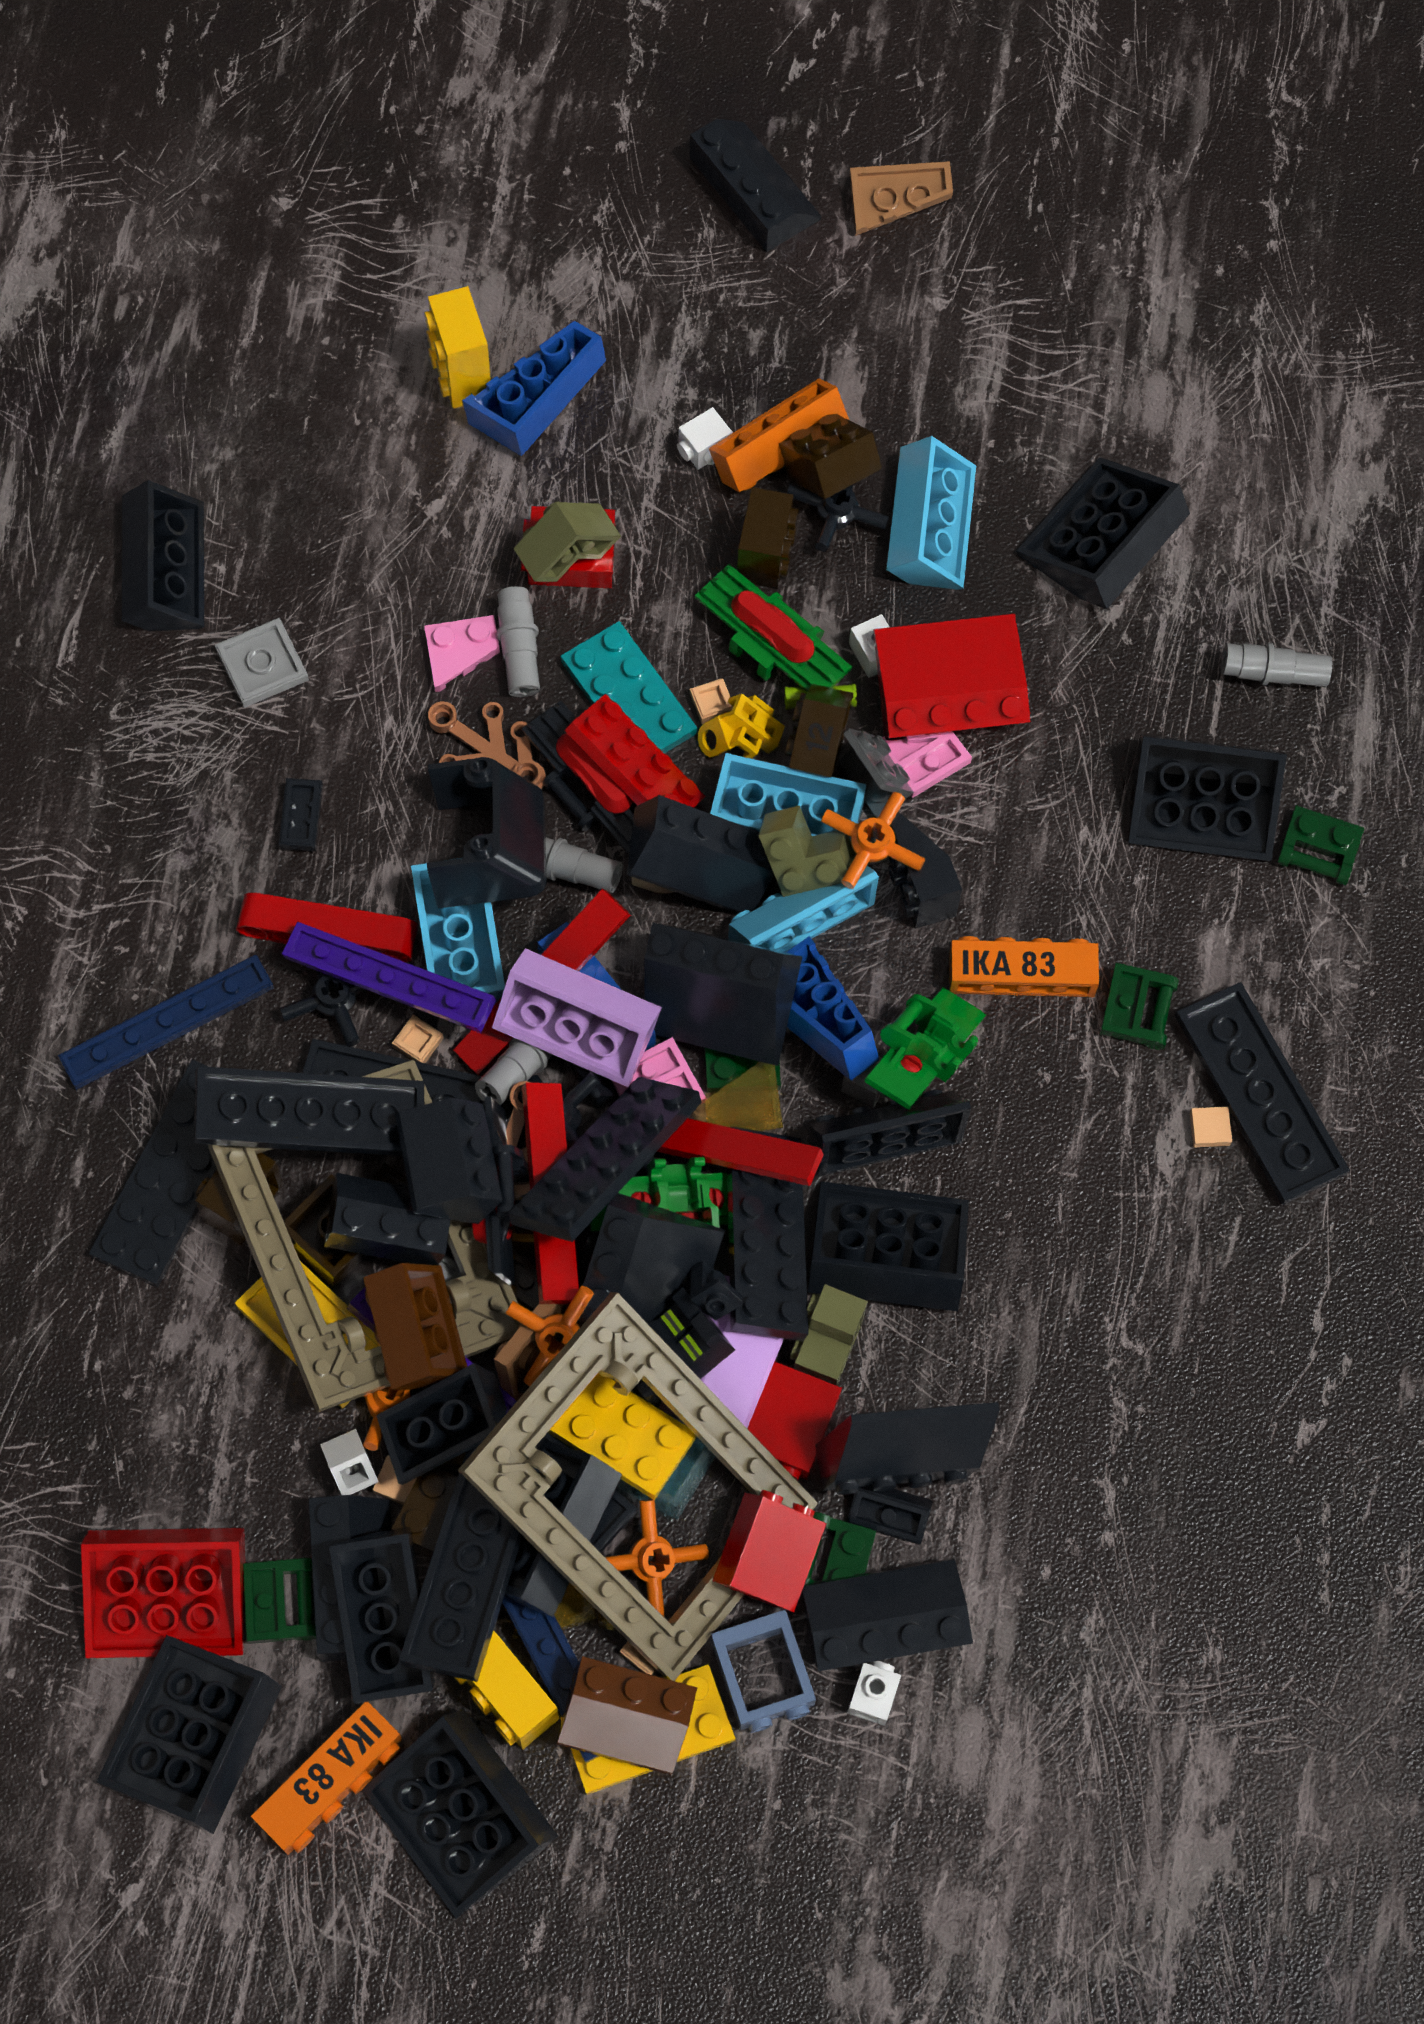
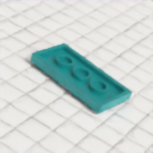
(617, 667)

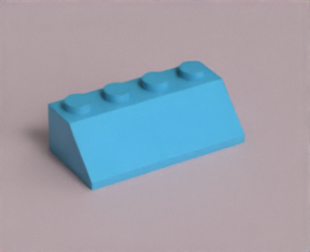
(931, 515)
(792, 918)

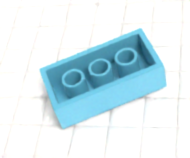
(756, 787)
(459, 939)

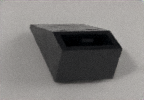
(935, 889)

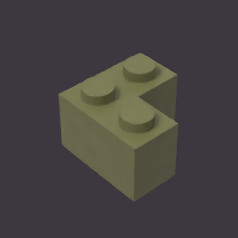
(563, 536)
(800, 859)
(832, 1331)

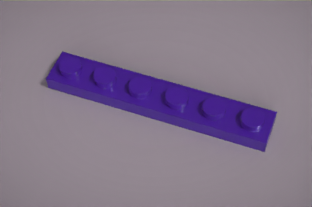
(389, 977)

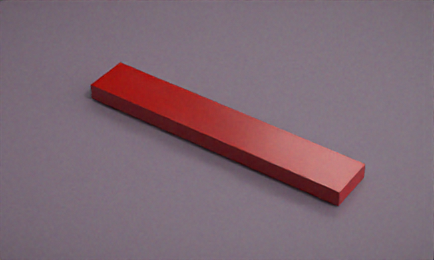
(571, 948)
(545, 1146)
(745, 1151)

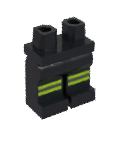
(691, 1336)

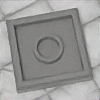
(261, 662)

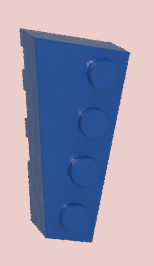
(537, 389)
(827, 1017)

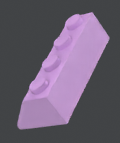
(575, 1017)
(743, 1374)

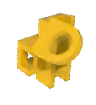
(733, 725)

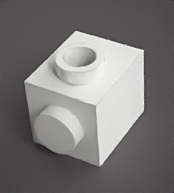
(701, 434)
(863, 643)
(349, 1463)
(874, 1692)

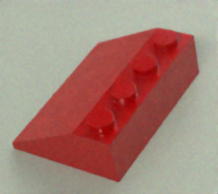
(951, 676)
(163, 1585)

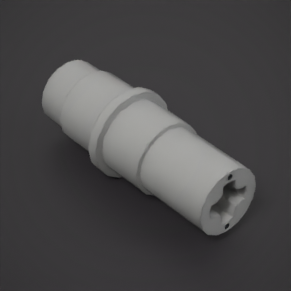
(518, 641)
(1275, 665)
(581, 866)
(513, 1066)

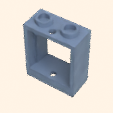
(750, 1633)

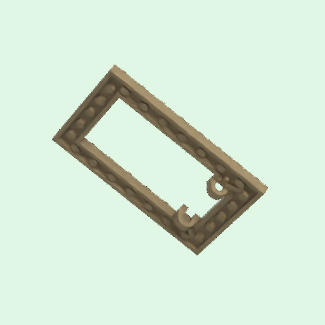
(327, 1364)
(501, 1468)

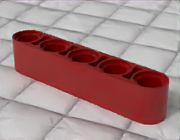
(275, 917)

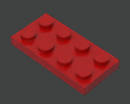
(630, 755)

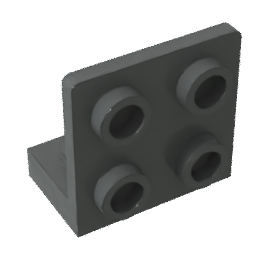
(873, 766)

